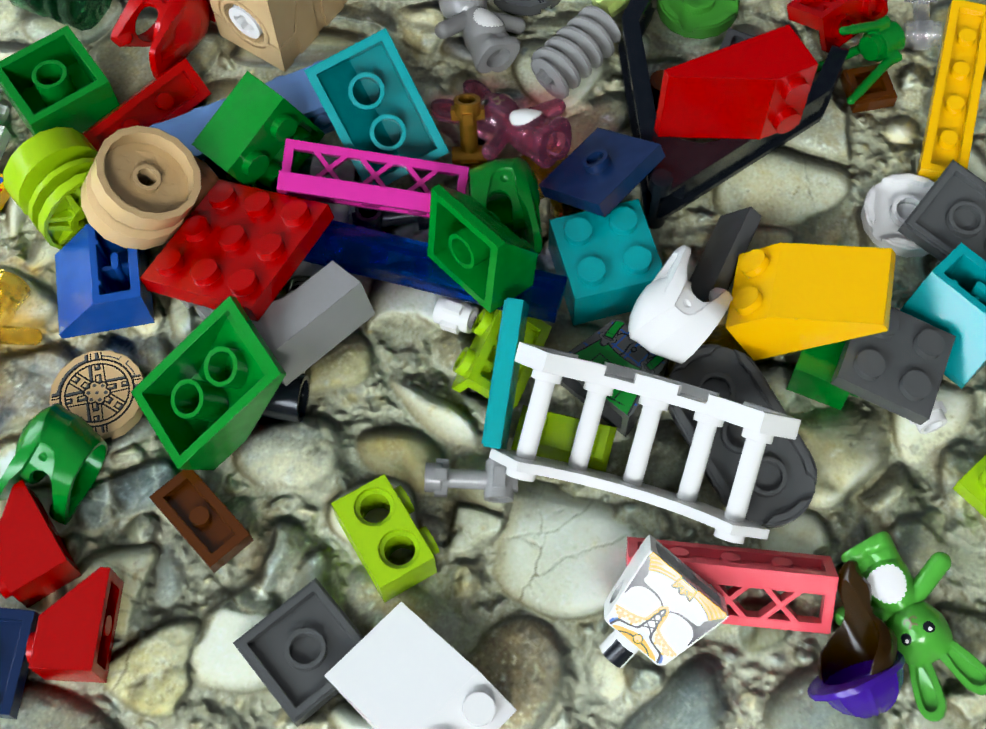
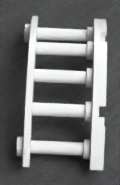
(655, 394)

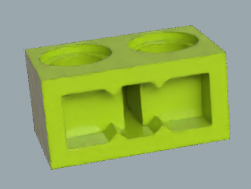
(378, 540)

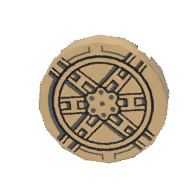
(100, 391)

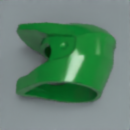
(512, 193)
(63, 448)

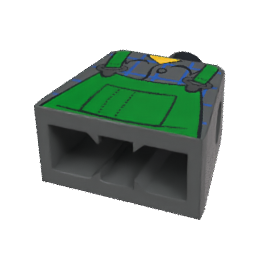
(615, 346)

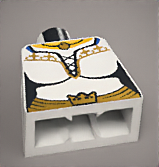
(659, 607)

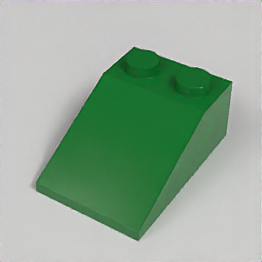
(211, 389)

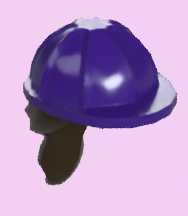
(861, 661)

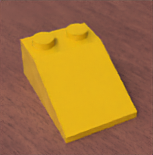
(809, 296)

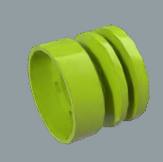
(47, 181)

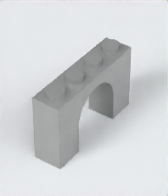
(311, 318)

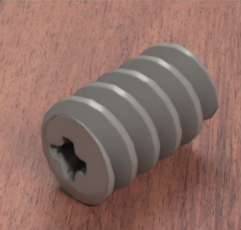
(575, 51)

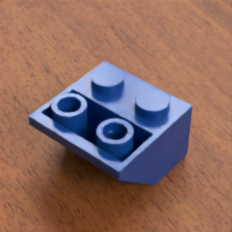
(100, 286)

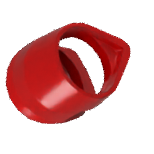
(172, 36)

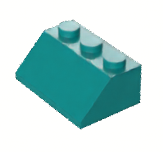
(376, 104)

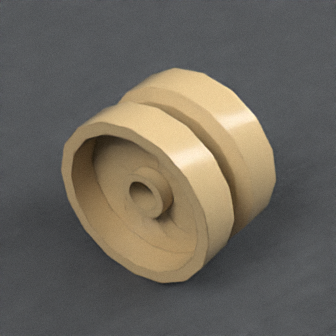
(140, 187)

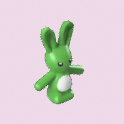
(919, 627)

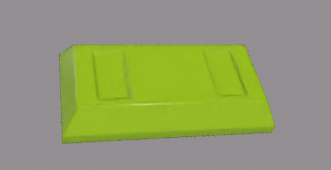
(559, 436)

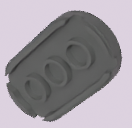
(787, 467)

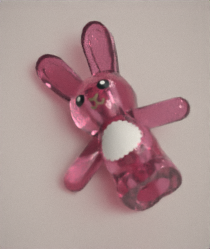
(526, 129)

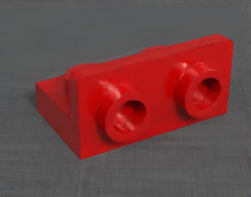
(831, 15)

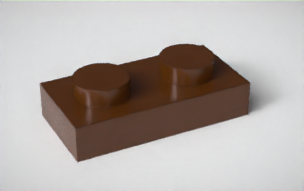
(201, 519)

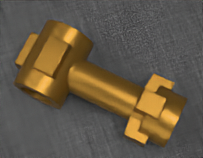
(467, 111)

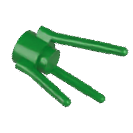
(880, 42)

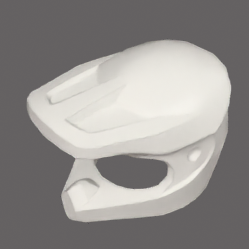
(670, 317)

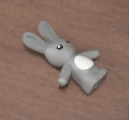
(482, 32)

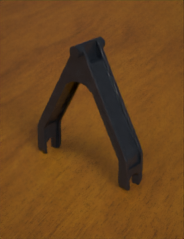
(691, 166)

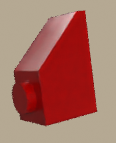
(31, 550)
(78, 631)

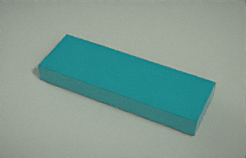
(505, 374)

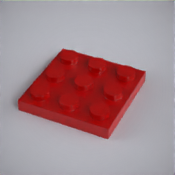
(238, 246)

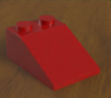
(738, 90)

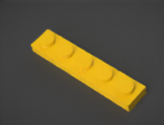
(955, 90)

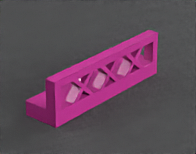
(364, 194)

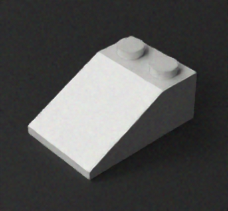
(416, 680)

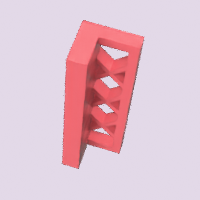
(760, 570)

